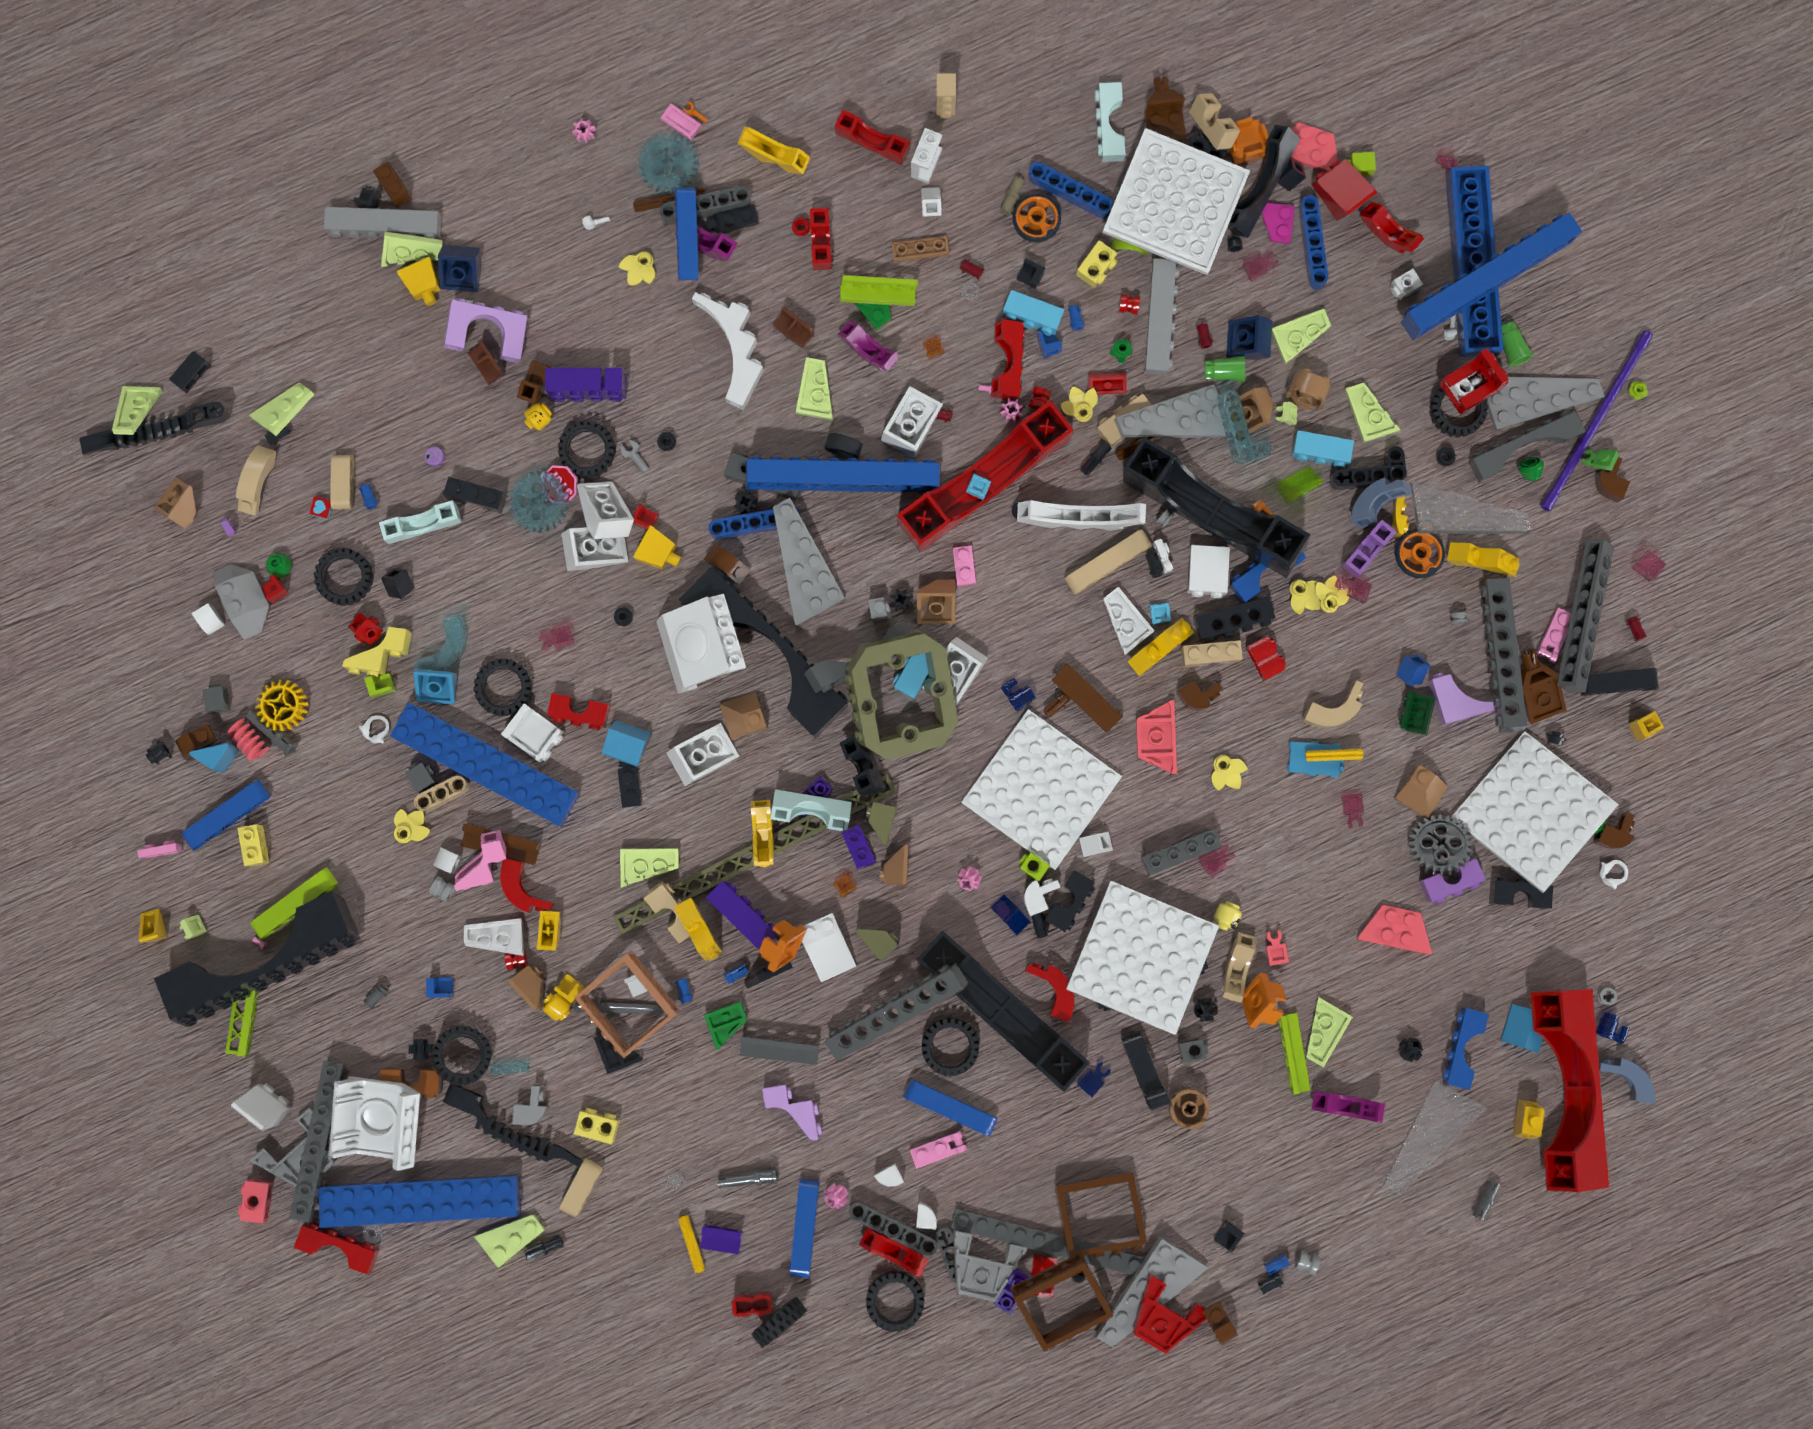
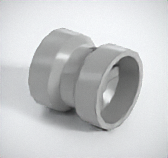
(442, 889)
(1307, 1262)

